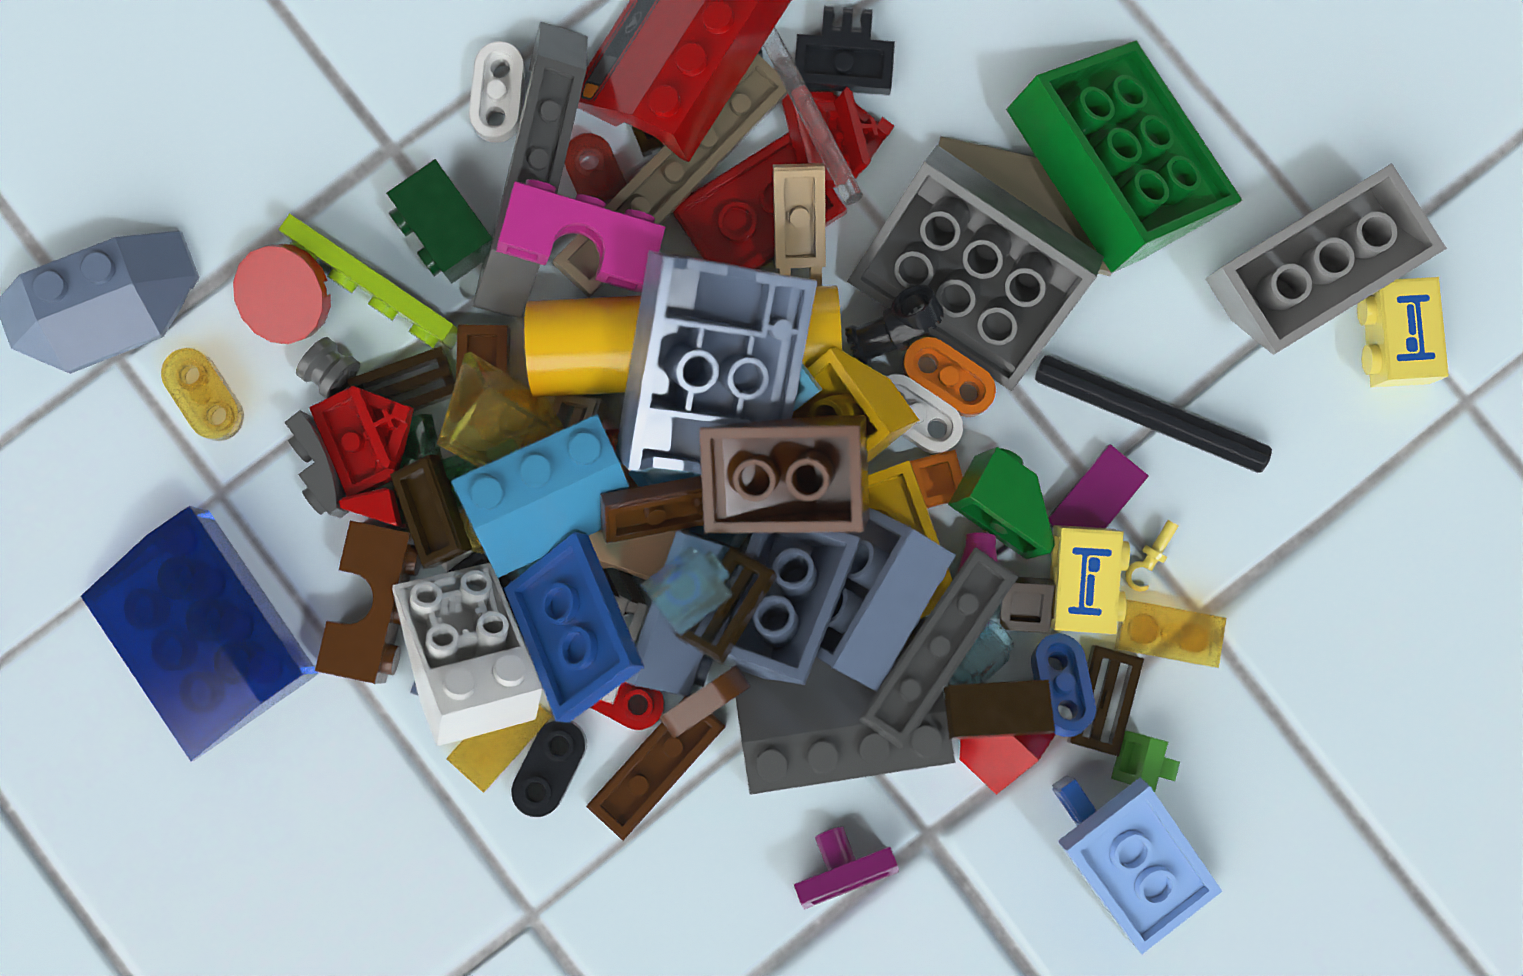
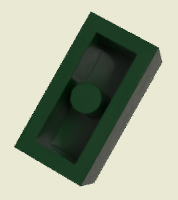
(442, 222)

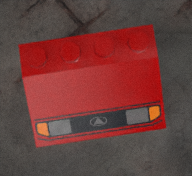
(676, 65)

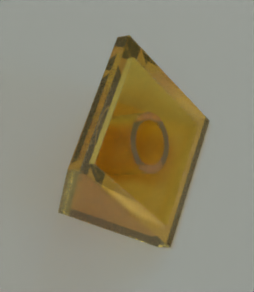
(493, 414)

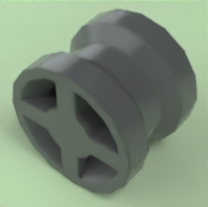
(327, 367)

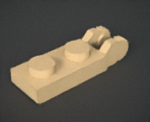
(799, 218)

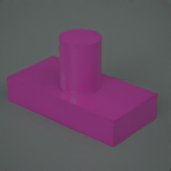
(843, 870)

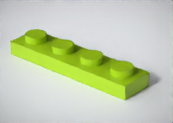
(386, 296)

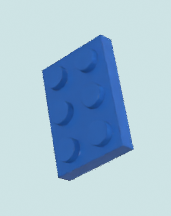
(573, 627)

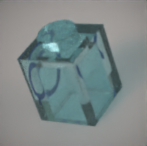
(688, 588)

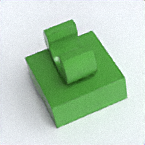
(1143, 758)

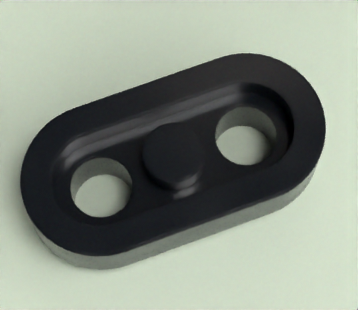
(549, 769)

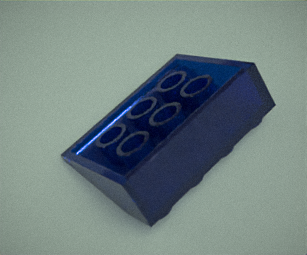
(197, 631)

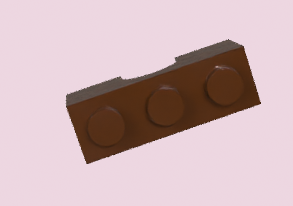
(368, 647)

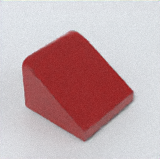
(375, 504)

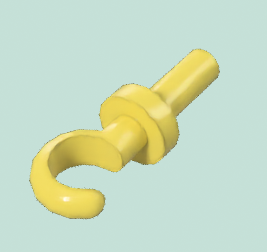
(1153, 555)

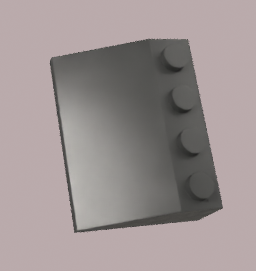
(989, 260)
(813, 732)

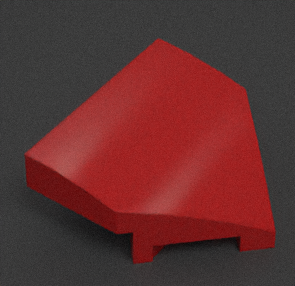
(850, 125)
(363, 436)

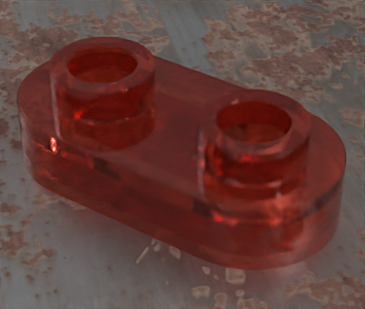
(605, 179)

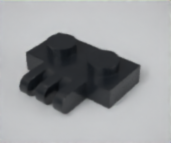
(845, 56)

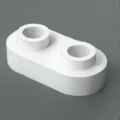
(496, 94)
(929, 408)

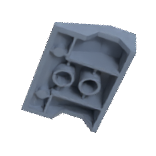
(709, 352)

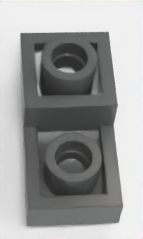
(322, 481)

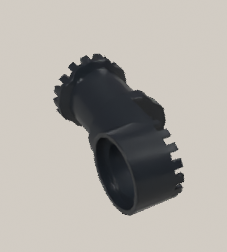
(896, 325)

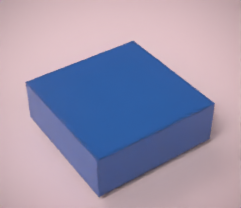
(1073, 799)

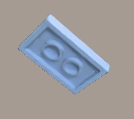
(1140, 865)

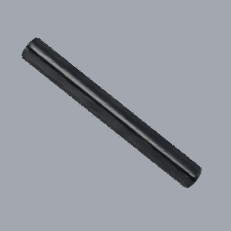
(1153, 414)

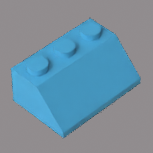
(541, 494)

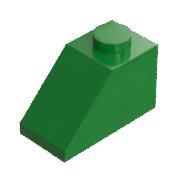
(1005, 502)

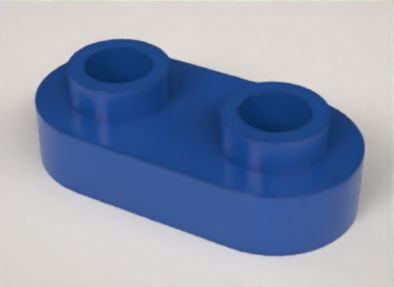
(1068, 686)

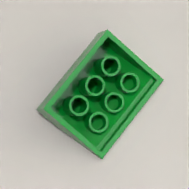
(1122, 153)

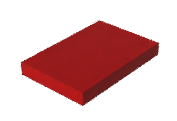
(734, 213)

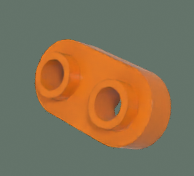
(950, 374)

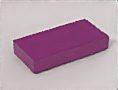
(1099, 492)

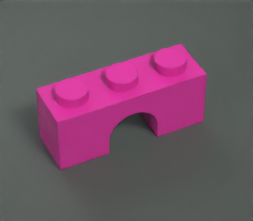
(540, 217)

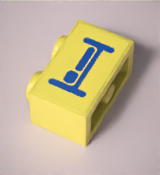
(1404, 334)
(1087, 579)

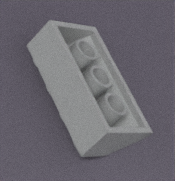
(1326, 261)

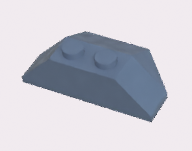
(99, 300)

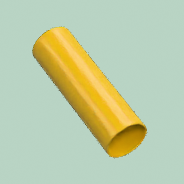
(588, 342)

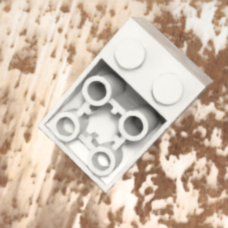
(466, 654)

